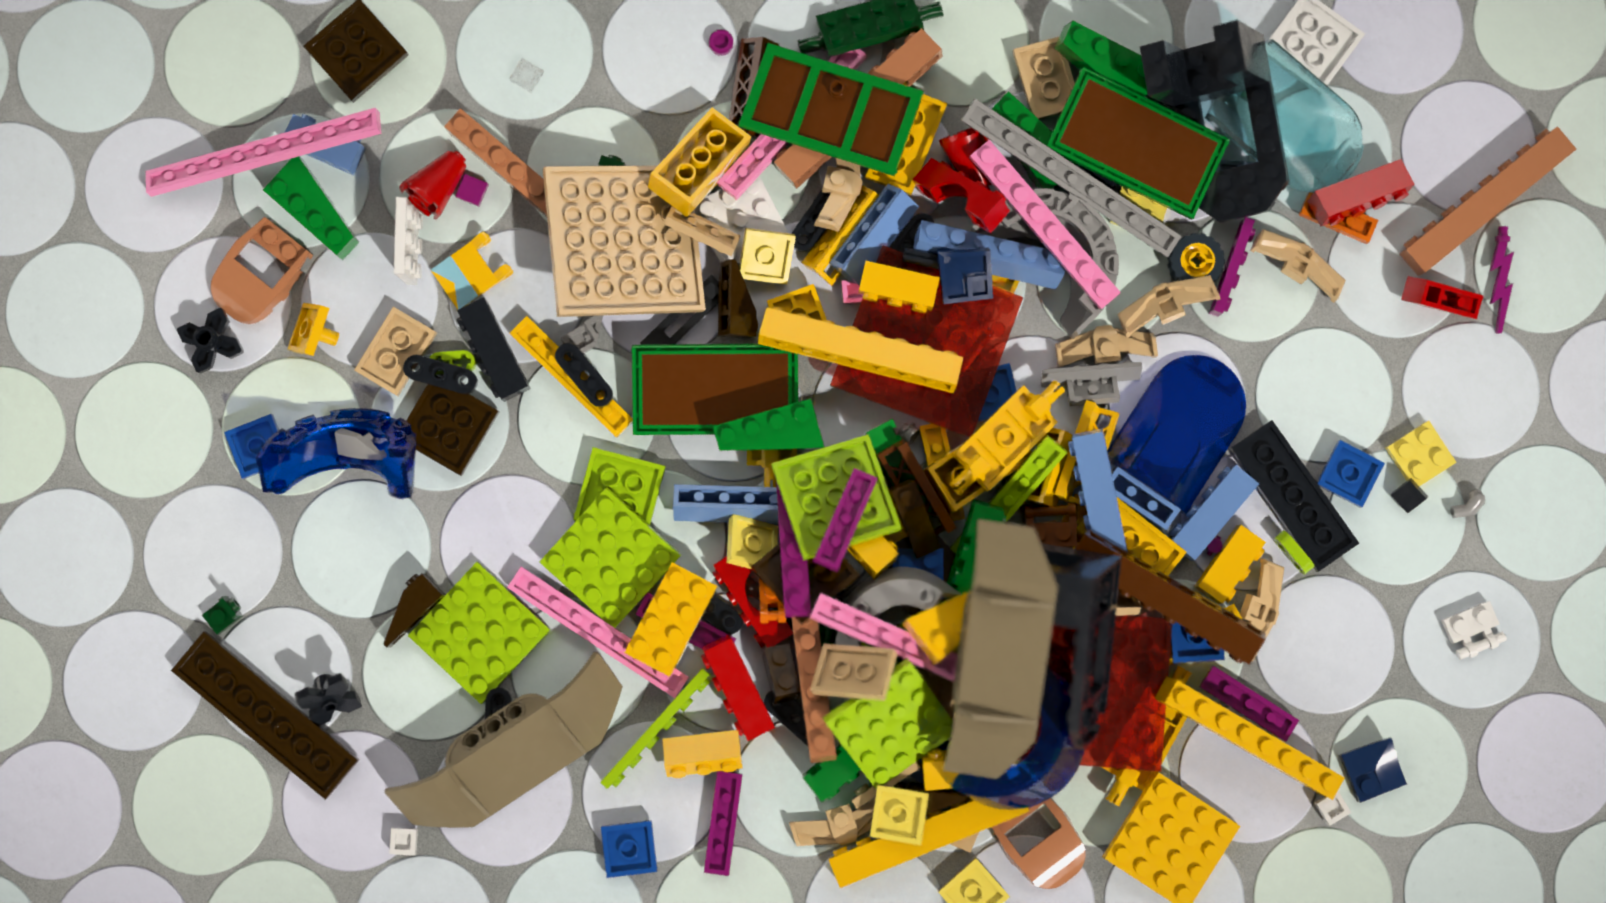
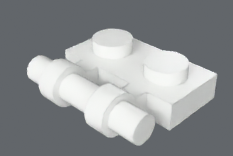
(1469, 623)

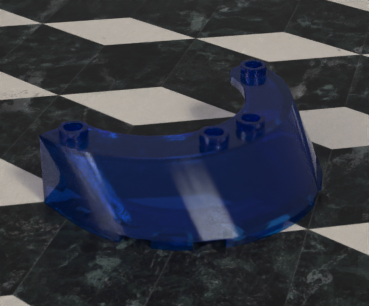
(312, 449)
(1044, 769)

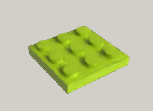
(629, 478)

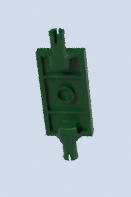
(867, 25)

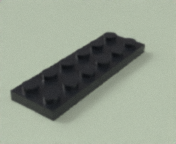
(1294, 495)

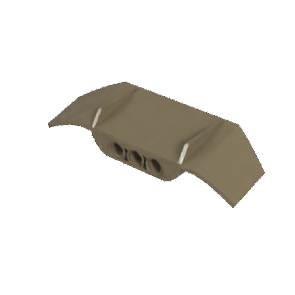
(1001, 651)
(513, 751)

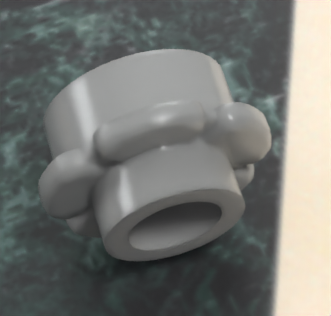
(909, 432)

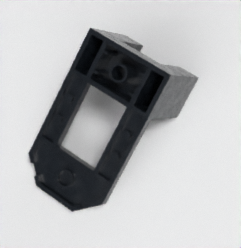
(1216, 69)
(1086, 601)

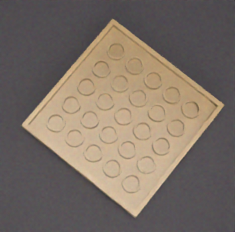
(613, 245)

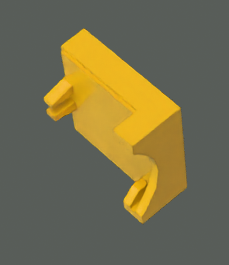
(800, 301)

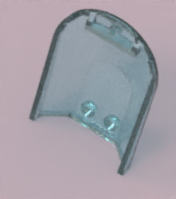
(1315, 123)

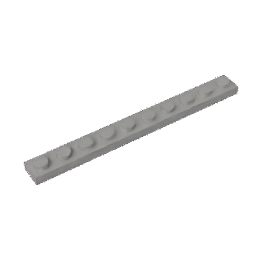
(1070, 177)

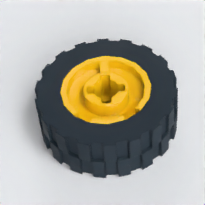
(1197, 246)

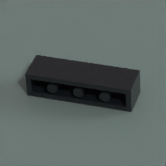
(494, 350)

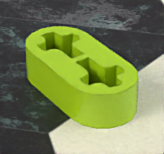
(454, 356)
(1294, 552)

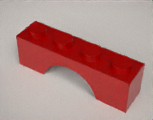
(940, 182)
(735, 578)

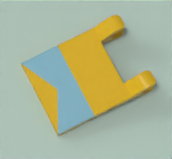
(467, 274)

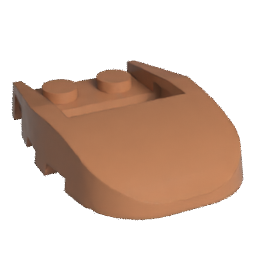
(242, 292)
(1051, 860)

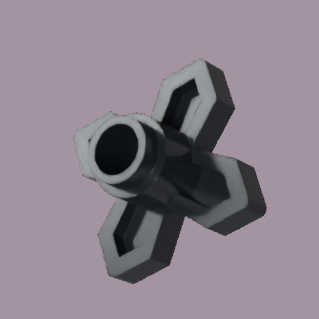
(214, 328)
(326, 696)

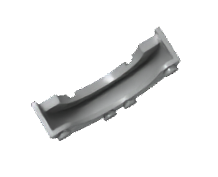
(1088, 230)
(895, 588)

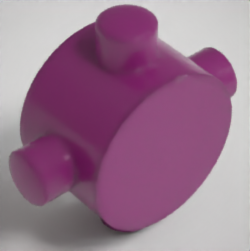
(1214, 546)

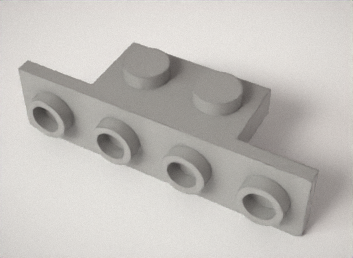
(1094, 382)

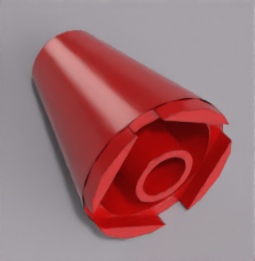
(958, 150)
(435, 183)

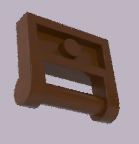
(1057, 533)

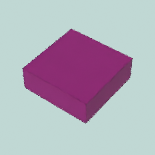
(472, 190)

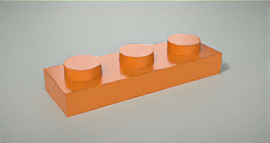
(1358, 228)

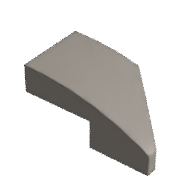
(584, 336)
(357, 446)

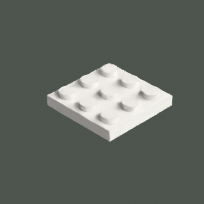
(1317, 38)
(751, 210)
(407, 241)

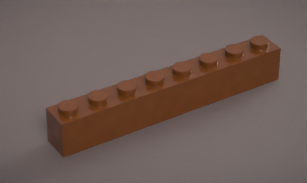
(1180, 603)

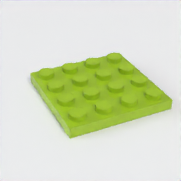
(815, 483)
(610, 558)
(479, 632)
(892, 732)

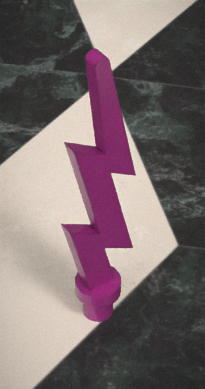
(1503, 262)

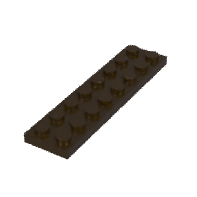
(265, 715)

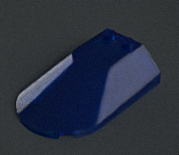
(1181, 428)

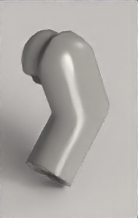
(1475, 503)

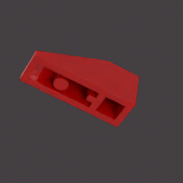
(1442, 297)

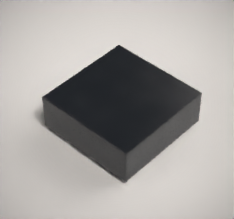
(1409, 495)

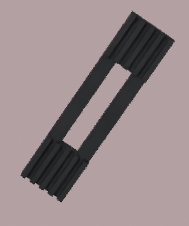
(658, 336)

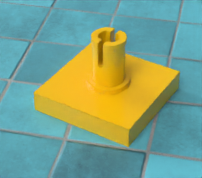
(311, 329)

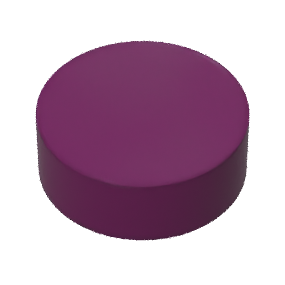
(721, 42)

